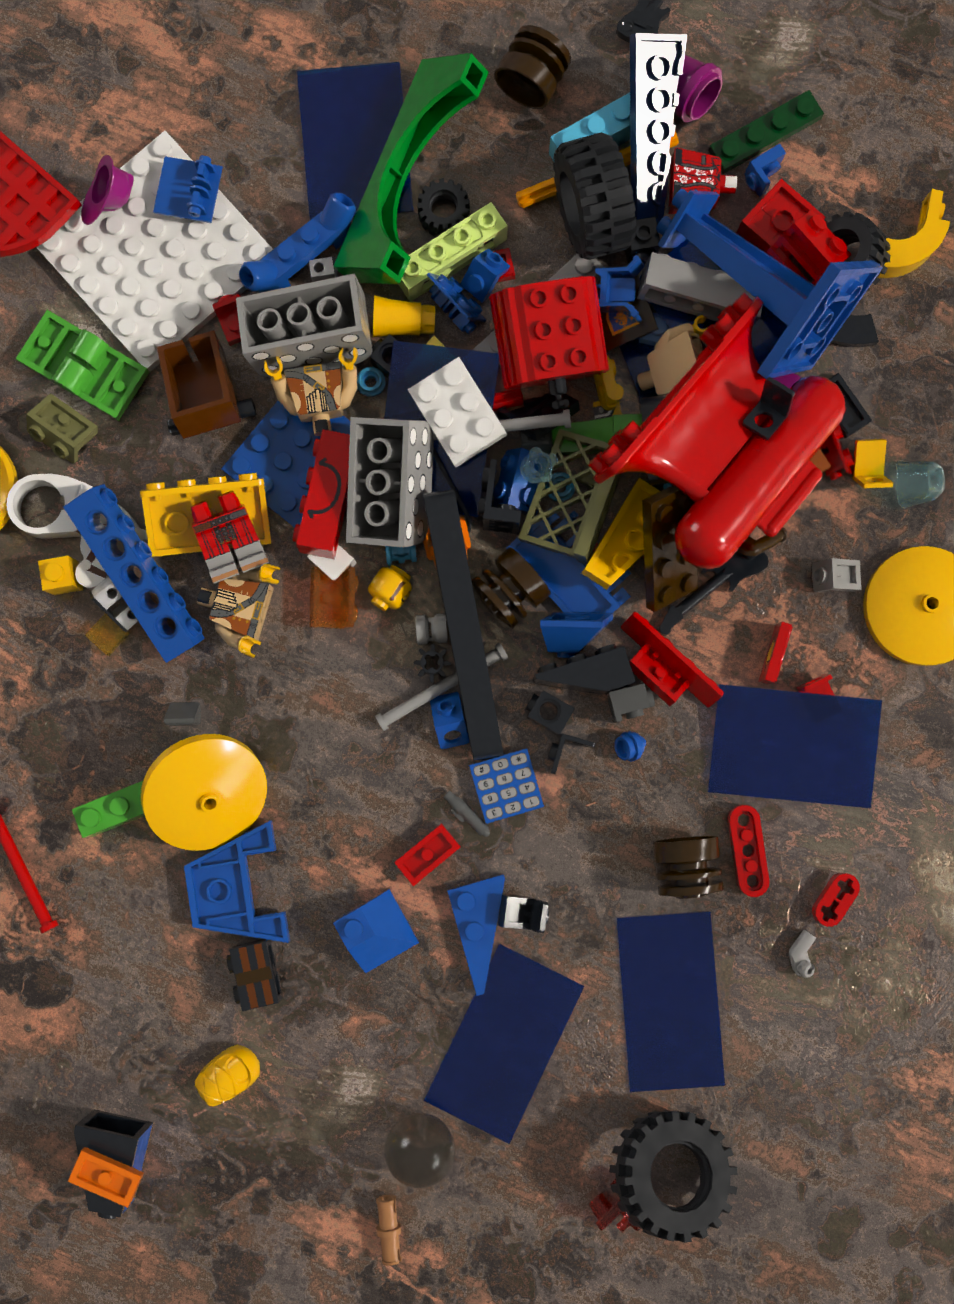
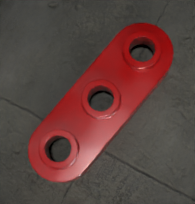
(756, 862)

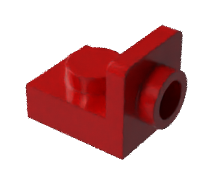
(228, 317)

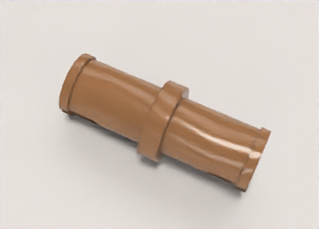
(388, 1230)

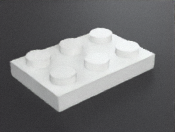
(457, 412)

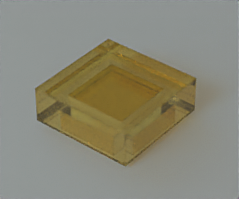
(106, 635)

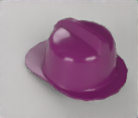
(107, 192)

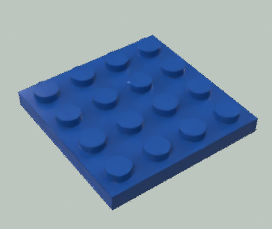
(281, 454)

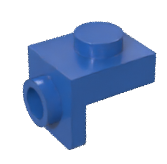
(484, 274)

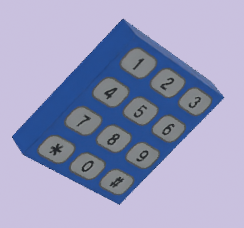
(506, 786)

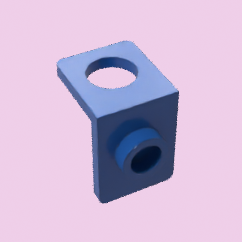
(449, 717)

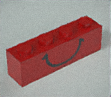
(327, 497)

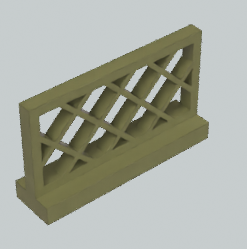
(595, 512)

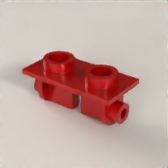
(837, 457)

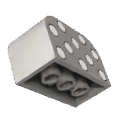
(304, 324)
(387, 481)

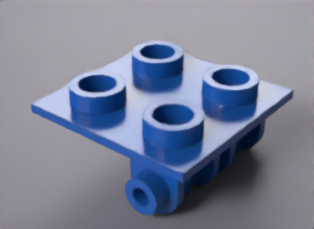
(188, 188)
(447, 294)

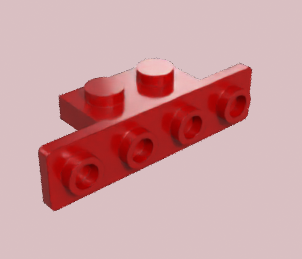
(665, 667)

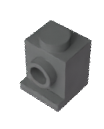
(630, 702)

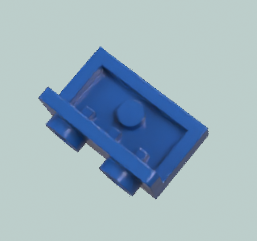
(512, 486)

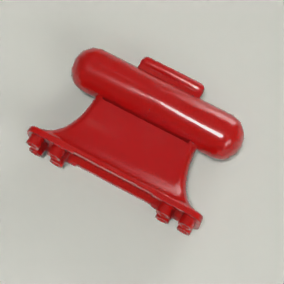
(709, 455)

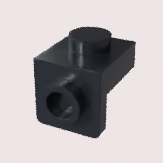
(523, 913)

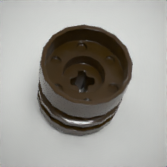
(532, 67)
(511, 587)
(688, 866)

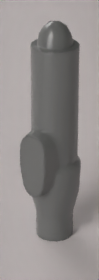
(464, 813)

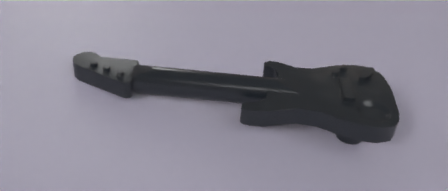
(643, 19)
(733, 572)

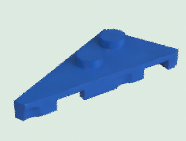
(476, 916)

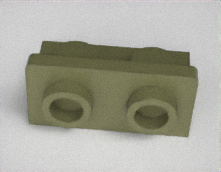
(60, 427)

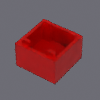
(774, 217)

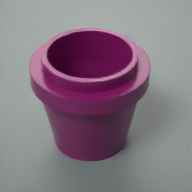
(697, 88)

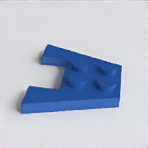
(222, 889)

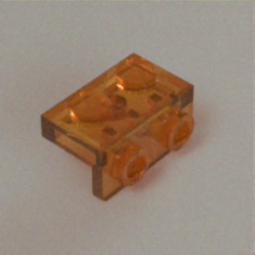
(332, 600)

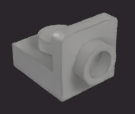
(836, 575)

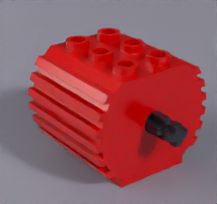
(549, 334)

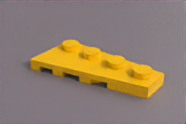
(622, 541)

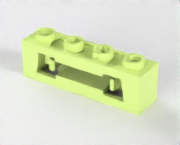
(453, 250)

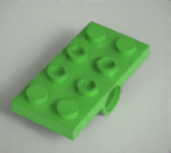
(82, 365)

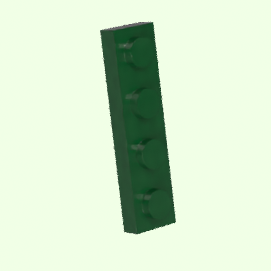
(767, 131)

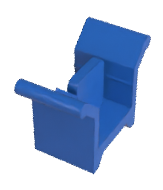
(618, 288)

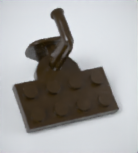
(666, 572)

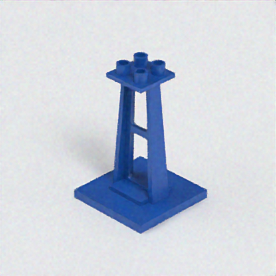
(808, 310)

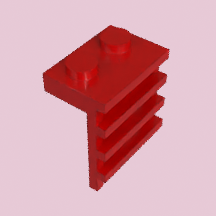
(811, 246)

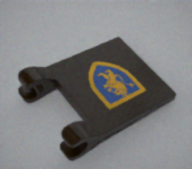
(623, 329)

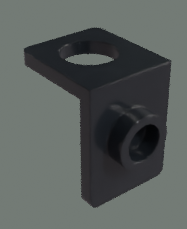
(774, 402)
(556, 749)

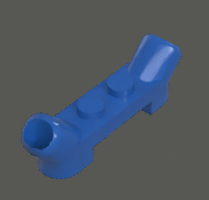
(302, 246)

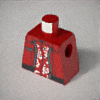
(697, 171)

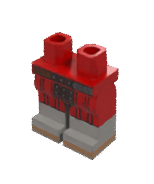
(220, 530)

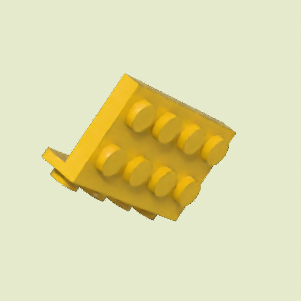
(170, 514)

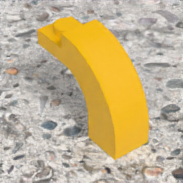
(914, 251)

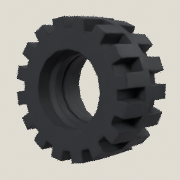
(438, 192)

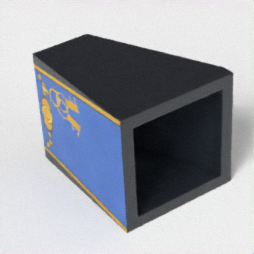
(118, 1138)

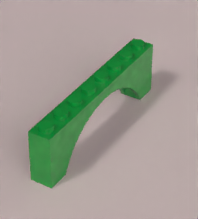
(435, 95)

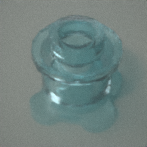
(544, 462)

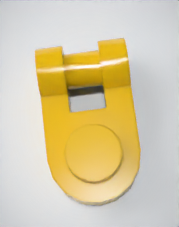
(607, 388)

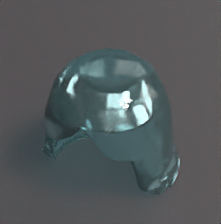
(918, 482)

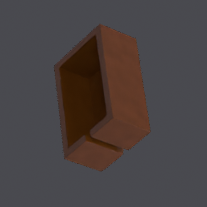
(198, 391)

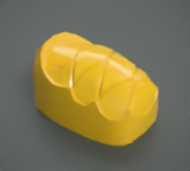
(227, 1075)

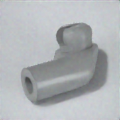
(799, 957)

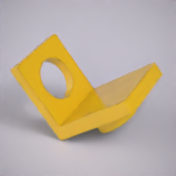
(870, 463)

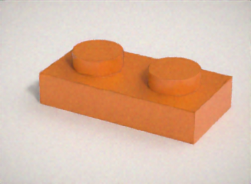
(106, 1177)

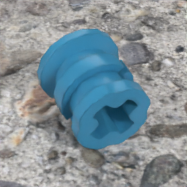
(400, 554)

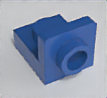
(762, 168)

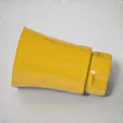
(402, 317)

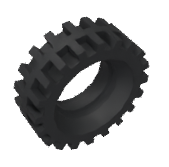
(634, 1175)

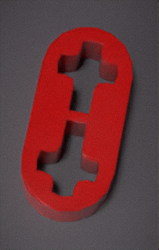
(841, 903)

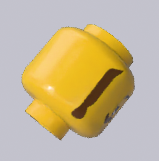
(390, 588)

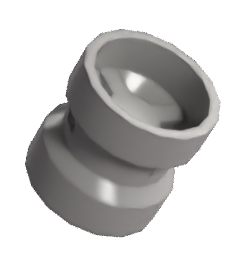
(438, 629)

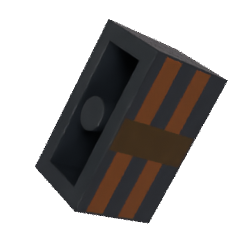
(254, 974)

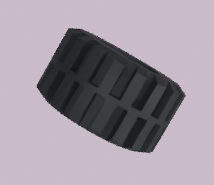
(860, 229)

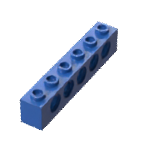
(119, 566)

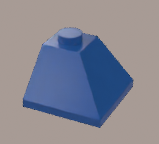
(572, 631)
(376, 931)

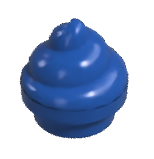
(630, 746)

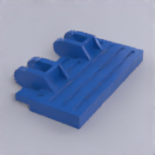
(563, 574)

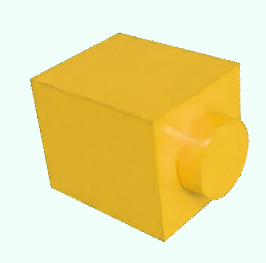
(59, 575)

